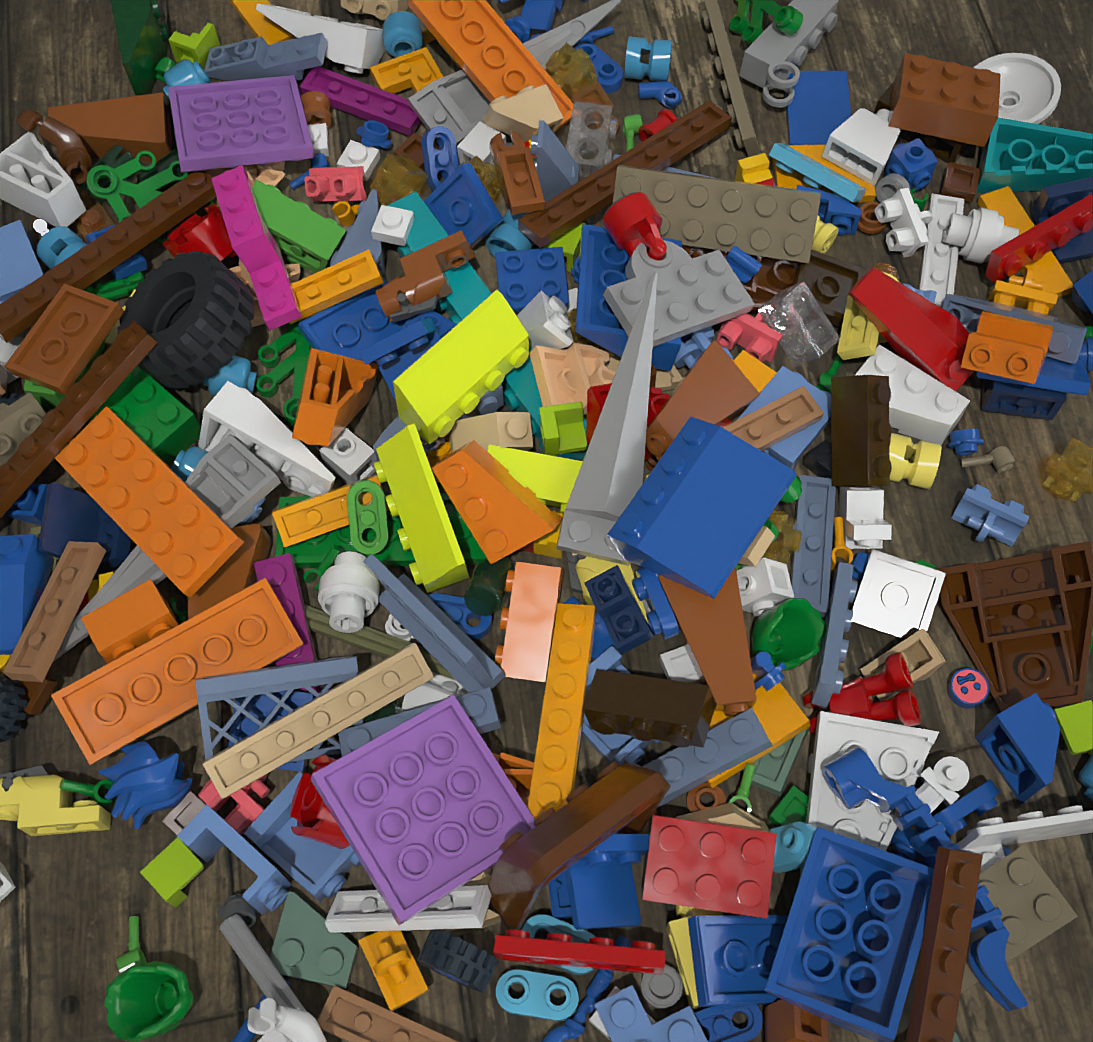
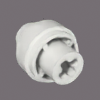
(978, 233)
(348, 592)

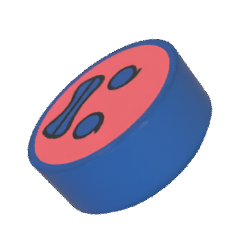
(968, 688)

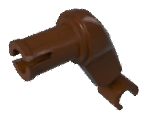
(70, 148)

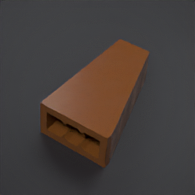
(131, 121)
(709, 391)
(236, 572)
(715, 642)

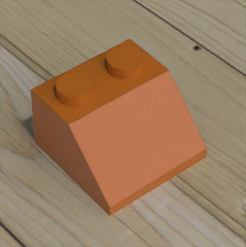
(129, 621)

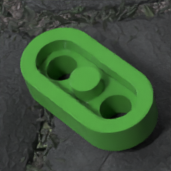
(367, 516)

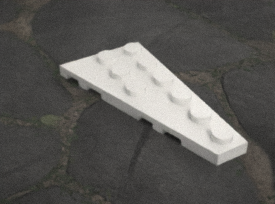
(895, 752)

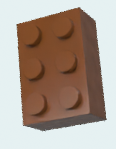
(945, 99)

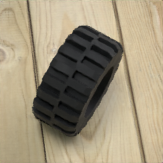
(194, 314)

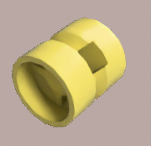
(923, 461)

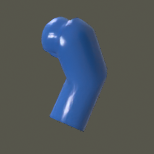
(662, 91)

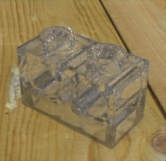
(585, 140)
(801, 321)

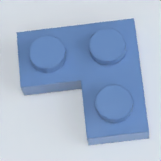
(628, 1022)

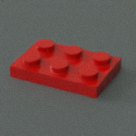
(709, 866)

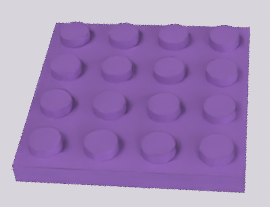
(239, 123)
(423, 807)

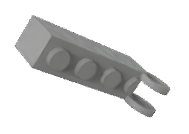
(775, 54)

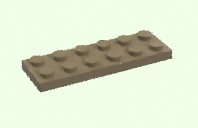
(727, 212)
(1029, 909)

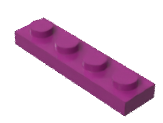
(362, 100)
(284, 581)

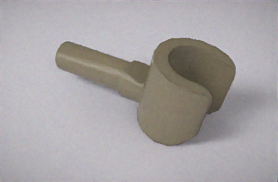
(1000, 457)

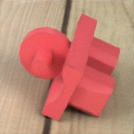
(335, 184)
(751, 334)
(248, 808)

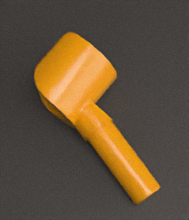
(345, 212)
(840, 547)

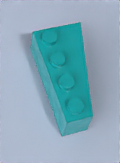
(1033, 156)

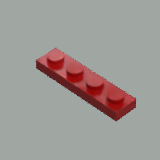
(1040, 239)
(597, 954)

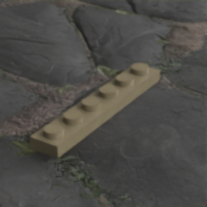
(732, 85)

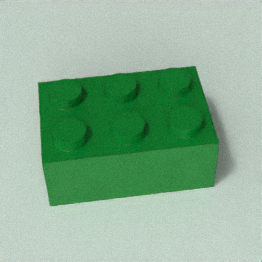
(153, 415)

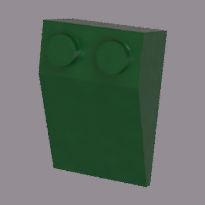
(140, 41)

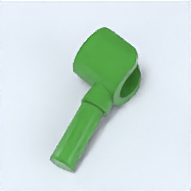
(631, 127)
(743, 790)
(135, 955)

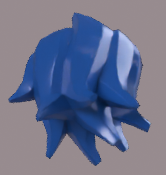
(145, 783)

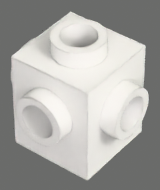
(764, 586)

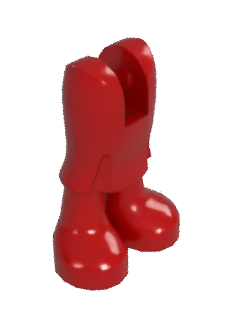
(857, 701)

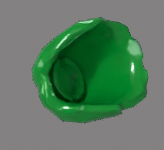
(789, 633)
(147, 1001)

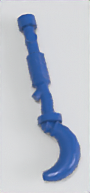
(598, 986)

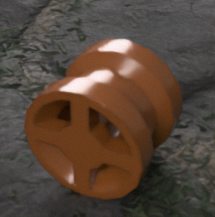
(316, 108)

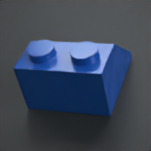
(1023, 745)

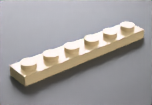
(317, 720)

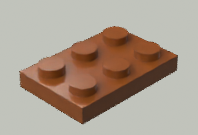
(64, 339)

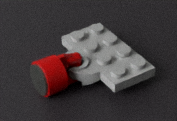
(689, 290)

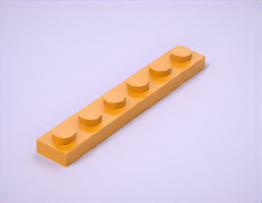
(562, 708)

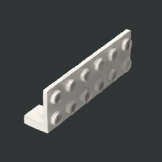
(1030, 827)

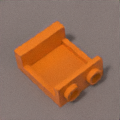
(1008, 347)

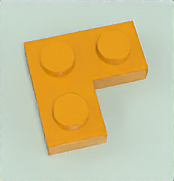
(406, 71)

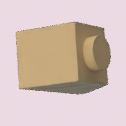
(497, 429)

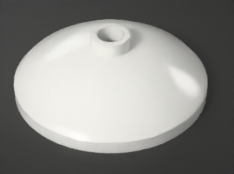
(1027, 86)

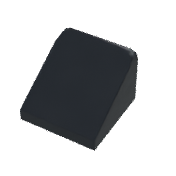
(820, 460)

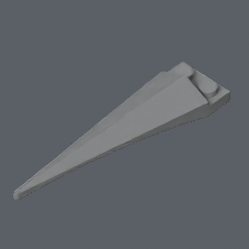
(460, 104)
(616, 451)
(228, 481)

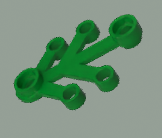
(786, 19)
(141, 193)
(295, 362)

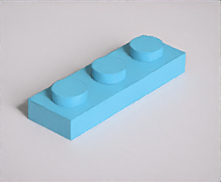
(816, 173)

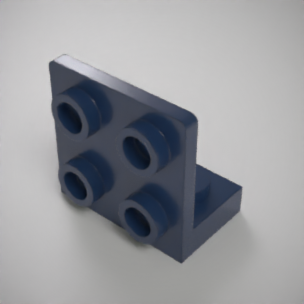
(1054, 200)
(1021, 400)
(79, 518)

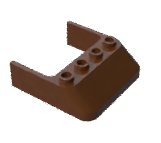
(618, 801)

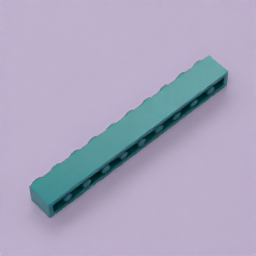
(469, 291)

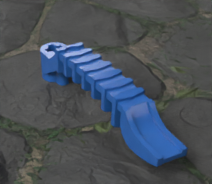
(856, 779)

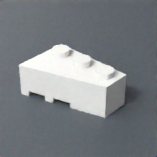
(38, 183)
(918, 402)

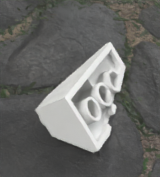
(348, 43)
(262, 433)

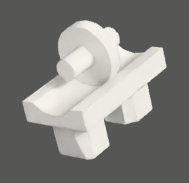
(906, 221)
(941, 783)

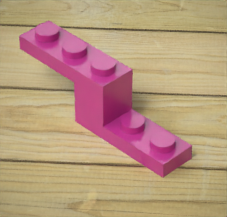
(256, 247)

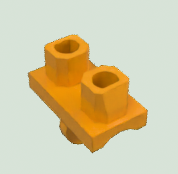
(1023, 293)
(393, 967)

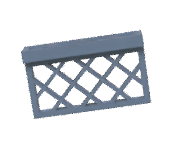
(435, 630)
(265, 682)

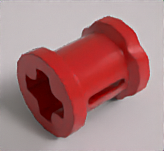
(664, 119)

